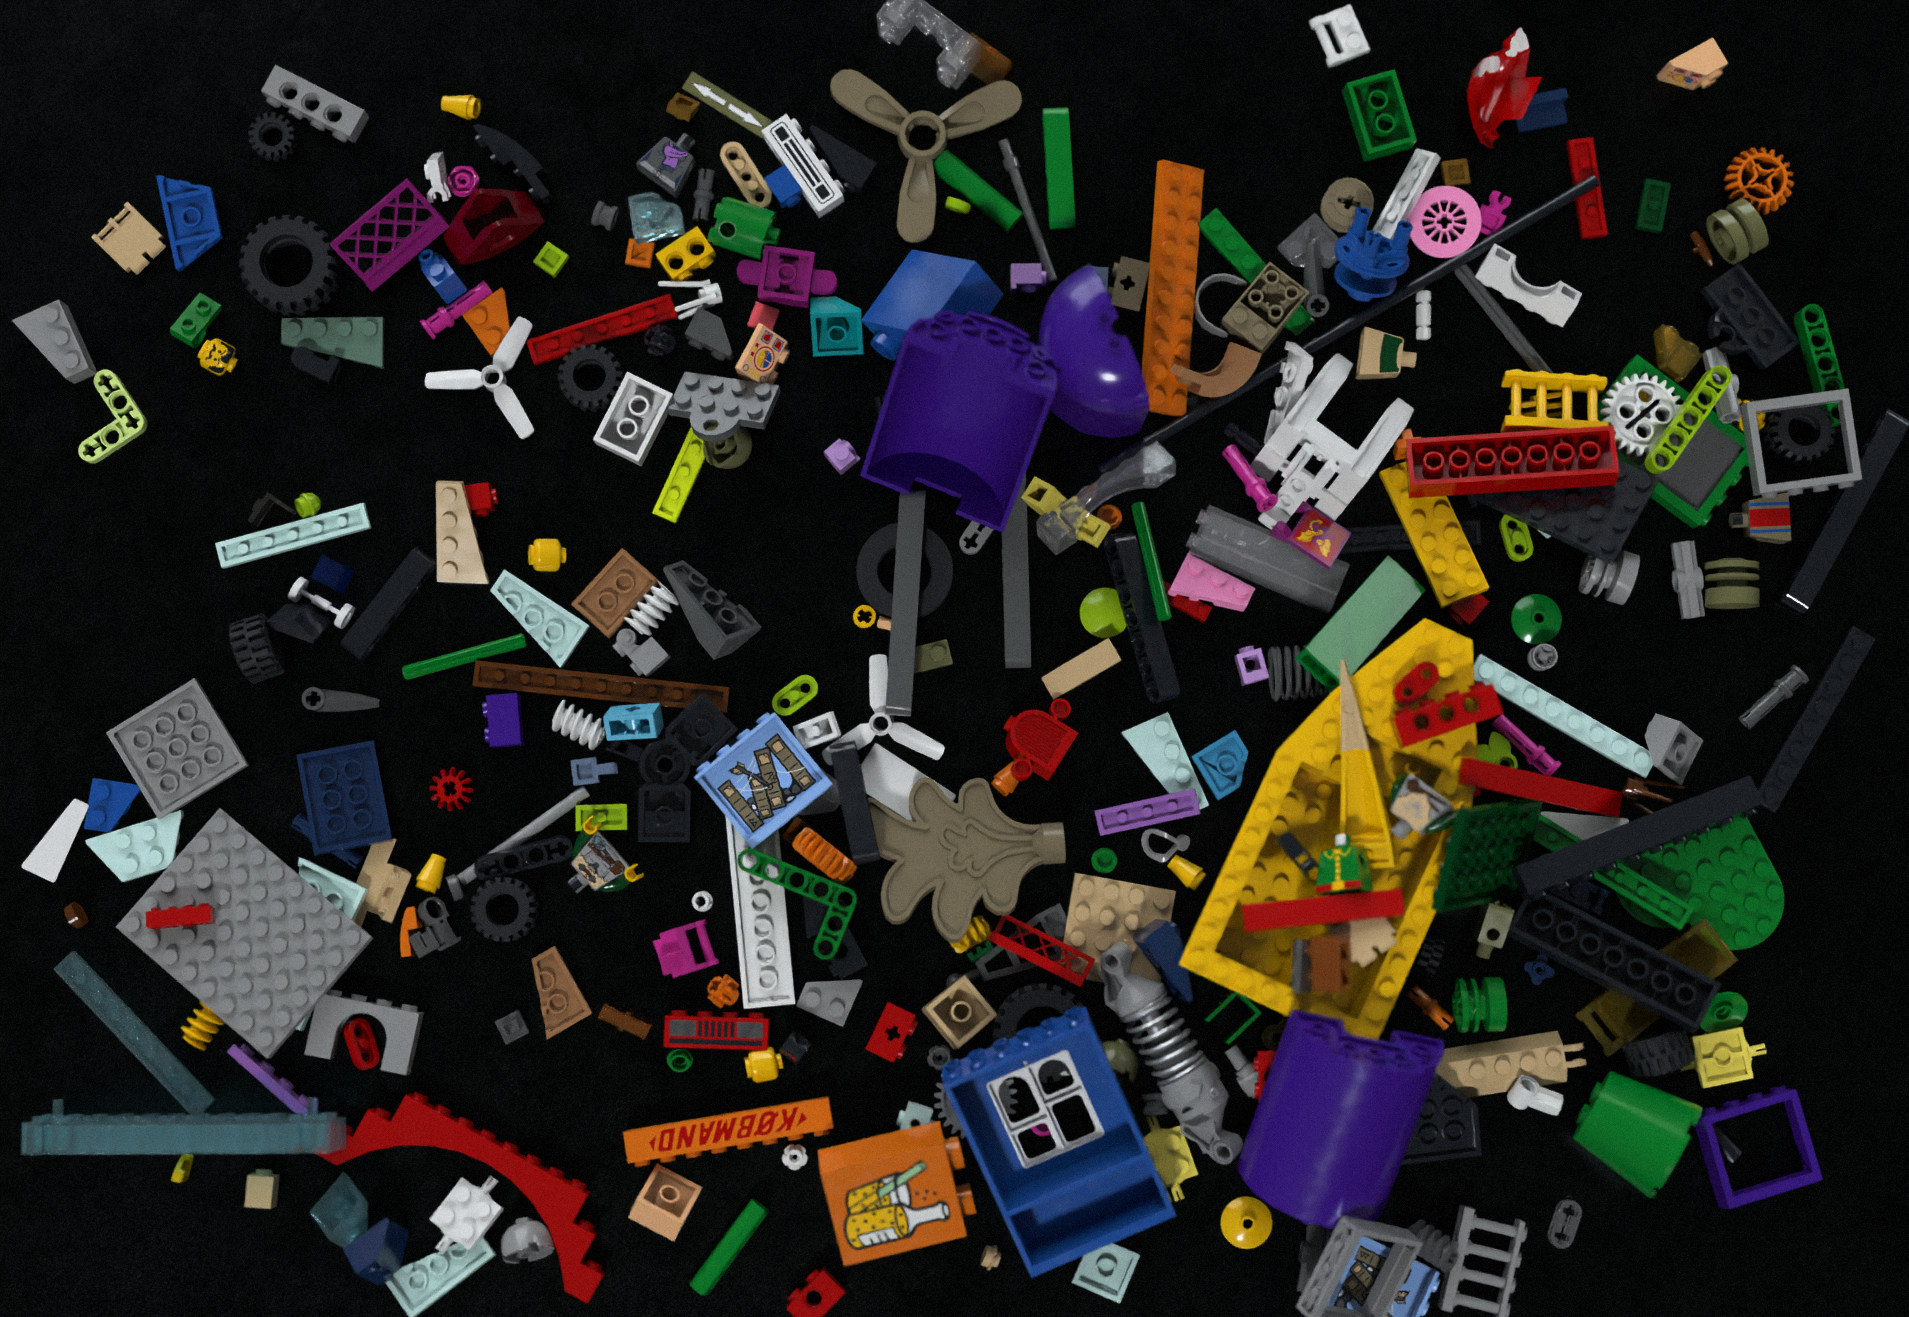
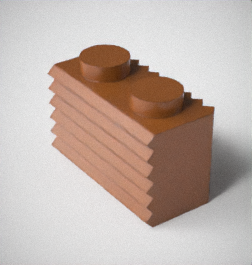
(1330, 963)

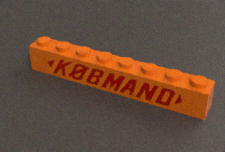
(727, 1130)

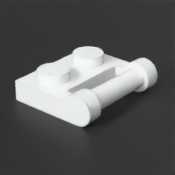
(1346, 31)

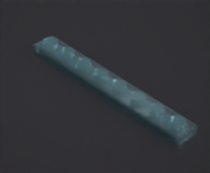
(134, 1034)

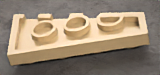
(457, 543)

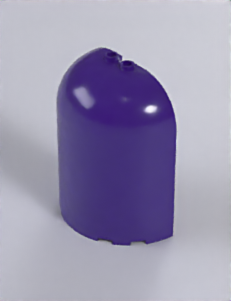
(1096, 370)

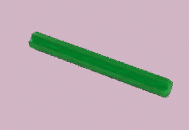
(1151, 561)
(464, 656)

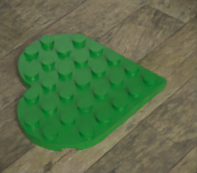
(1722, 878)

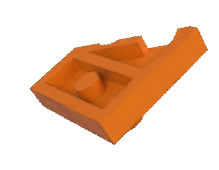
(490, 320)

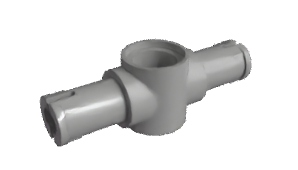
(1245, 1070)

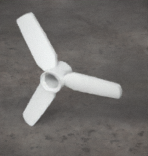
(502, 362)
(898, 731)

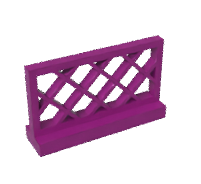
(399, 253)

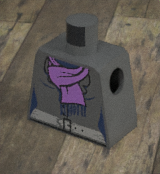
(669, 163)

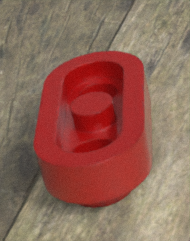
(1416, 683)
(363, 1044)

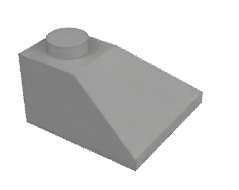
(1672, 746)

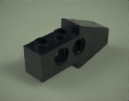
(814, 917)

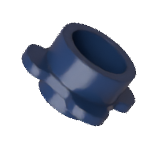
(1546, 970)

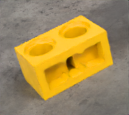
(681, 250)

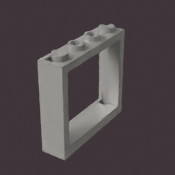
(1820, 484)
(1336, 1258)

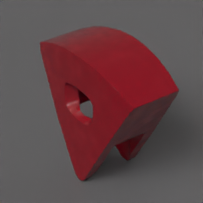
(491, 224)

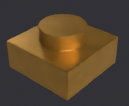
(682, 107)
(1455, 173)

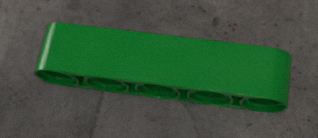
(1058, 168)
(1824, 352)

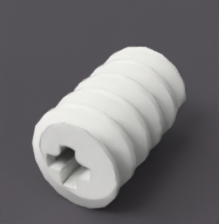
(652, 609)
(578, 726)

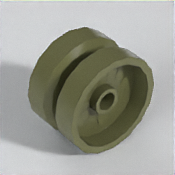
(1737, 231)

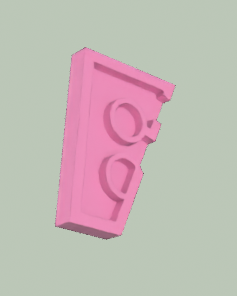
(1205, 582)

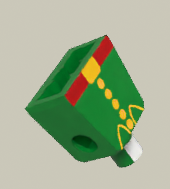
(1343, 869)

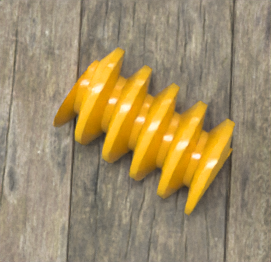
(202, 1027)

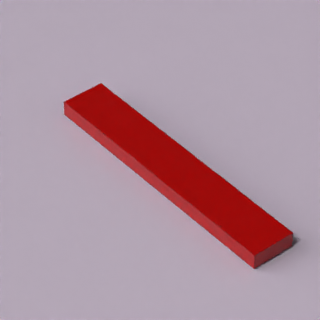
(602, 329)
(1323, 910)

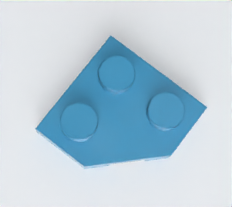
(1222, 764)

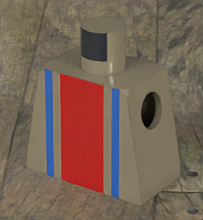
(1764, 519)

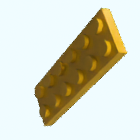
(1436, 540)

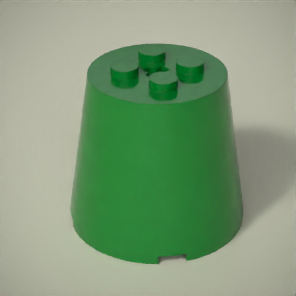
(1636, 1130)

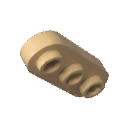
(742, 166)

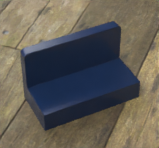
(1544, 111)

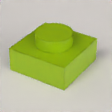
(551, 259)

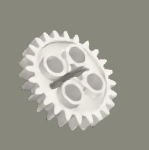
(1627, 397)

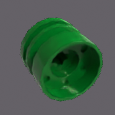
(1476, 1004)

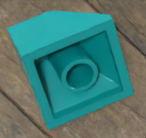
(835, 327)

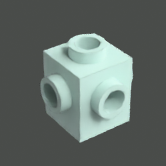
(914, 1111)

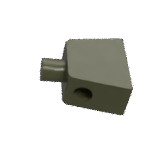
(1494, 916)

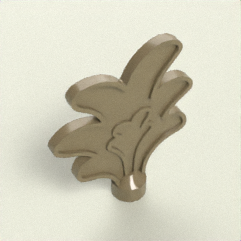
(959, 852)

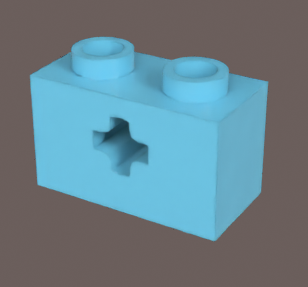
(633, 721)

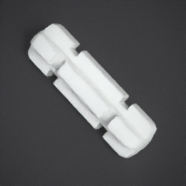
(1423, 315)

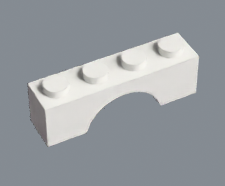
(1551, 302)

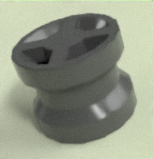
(605, 215)
(1153, 1104)

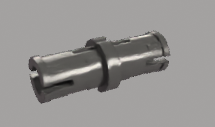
(703, 195)

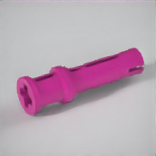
(446, 316)
(1254, 485)
(1535, 754)

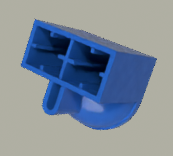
(920, 289)

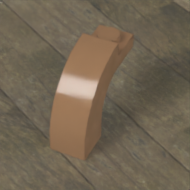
(1226, 378)

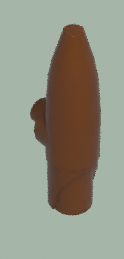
(1701, 248)

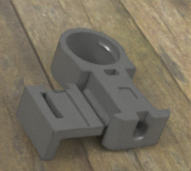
(439, 933)

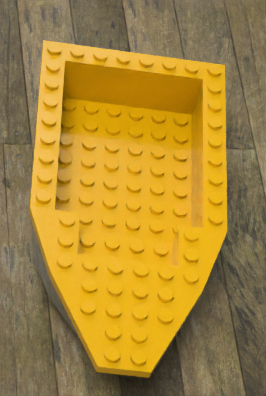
(1305, 797)

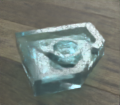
(654, 218)

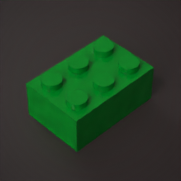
(1379, 115)

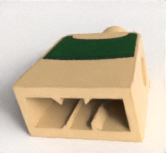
(1381, 355)

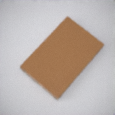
(615, 593)

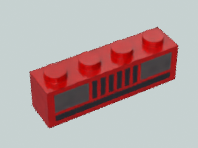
(716, 1031)

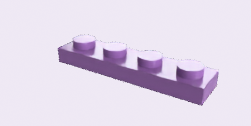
(1147, 812)
(264, 1073)

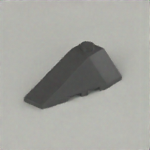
(714, 619)

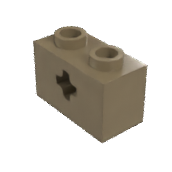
(1135, 273)

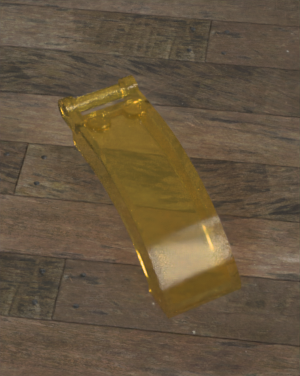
(1696, 948)

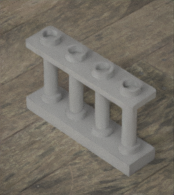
(1468, 1220)

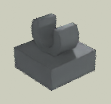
(512, 1027)

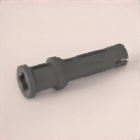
(1781, 689)

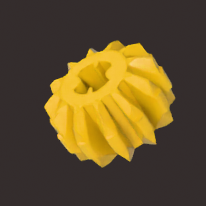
(977, 933)

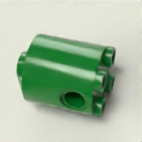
(743, 228)

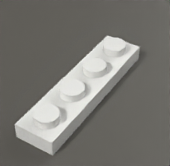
(1407, 192)

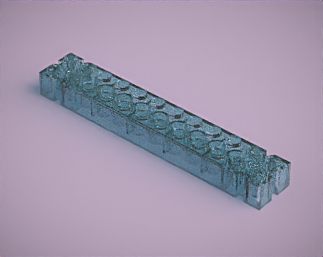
(184, 1133)

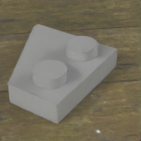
(830, 999)

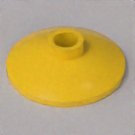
(1234, 1216)

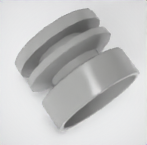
(1615, 578)

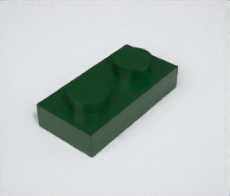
(1652, 206)

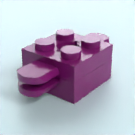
(786, 276)

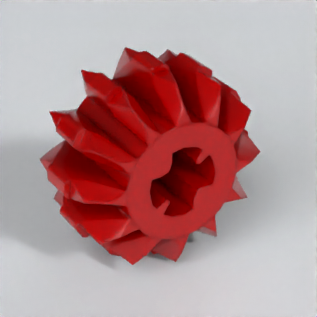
(442, 791)

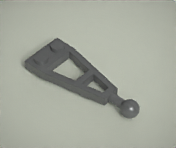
(1054, 924)

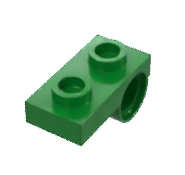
(194, 320)

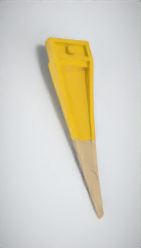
(1362, 802)

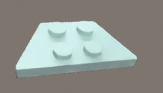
(140, 847)

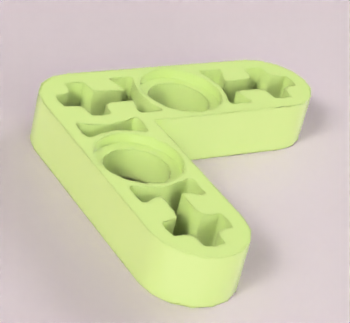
(121, 424)

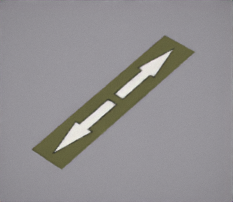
(726, 104)

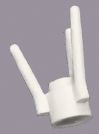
(708, 295)

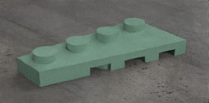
(348, 337)

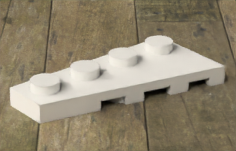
(1295, 373)

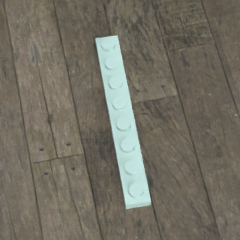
(1563, 716)

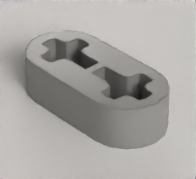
(980, 540)

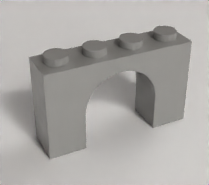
(400, 1024)

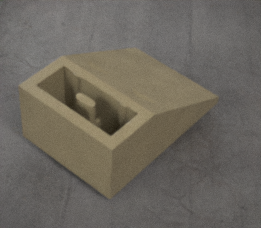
(1264, 309)

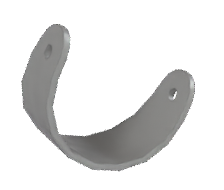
(1199, 316)

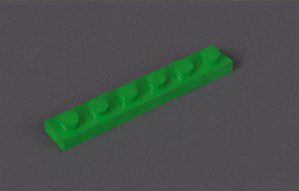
(1245, 261)

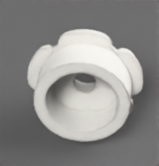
(798, 1150)

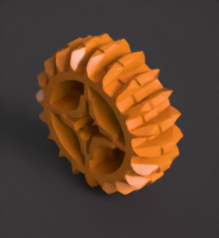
(1750, 162)
(824, 856)

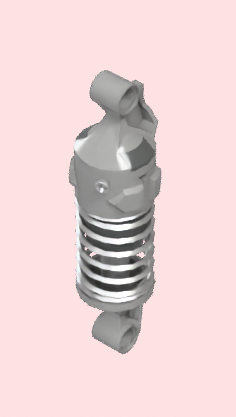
(1185, 1075)

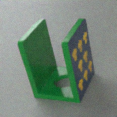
(1244, 1024)

